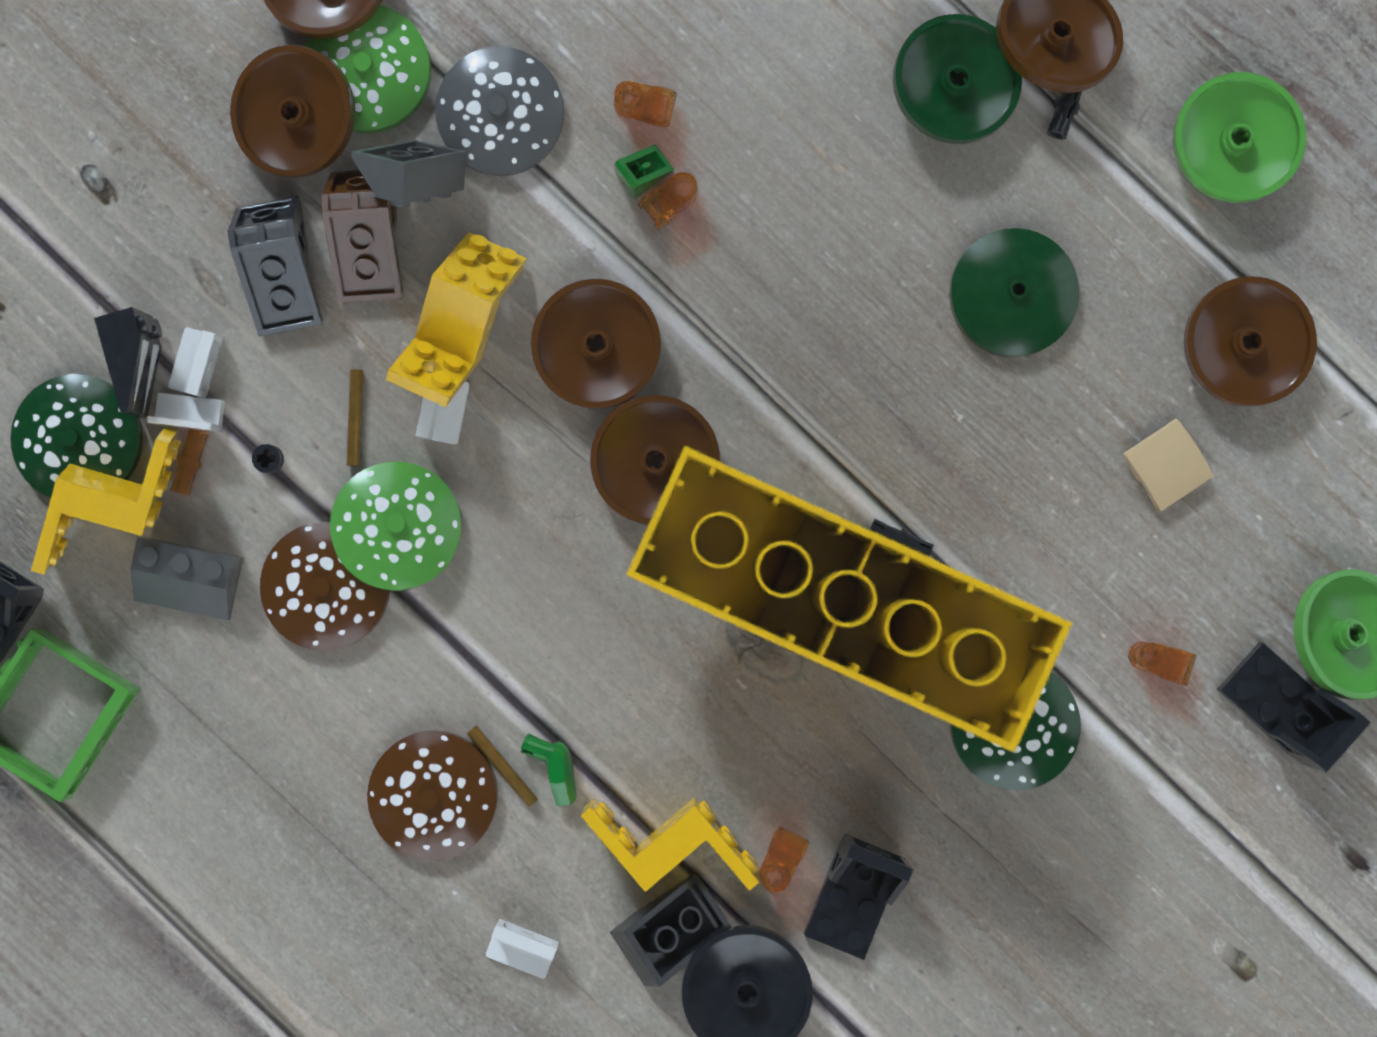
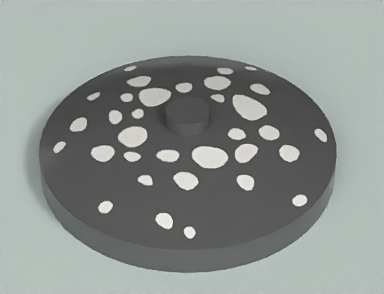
(500, 110)

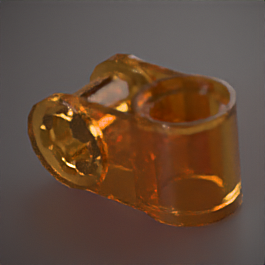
(648, 103)
(668, 201)
(1166, 661)
(785, 854)

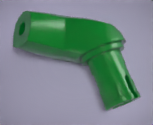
(558, 764)

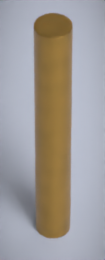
(354, 417)
(502, 766)

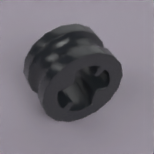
(263, 450)

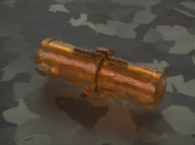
(189, 462)

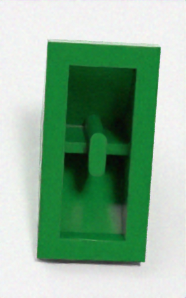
(642, 170)

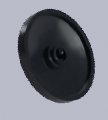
(747, 985)

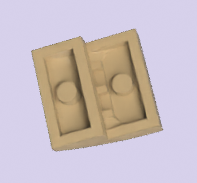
(1168, 464)

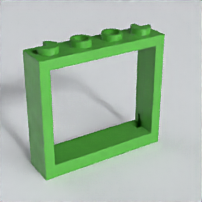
(12, 674)

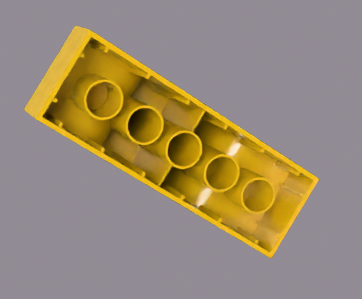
(849, 599)

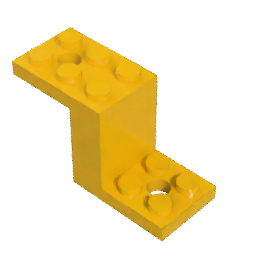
(456, 319)
(105, 500)
(670, 842)

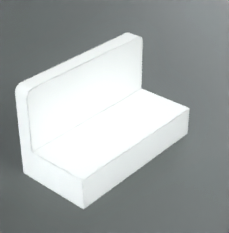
(195, 362)
(188, 412)
(442, 422)
(521, 948)

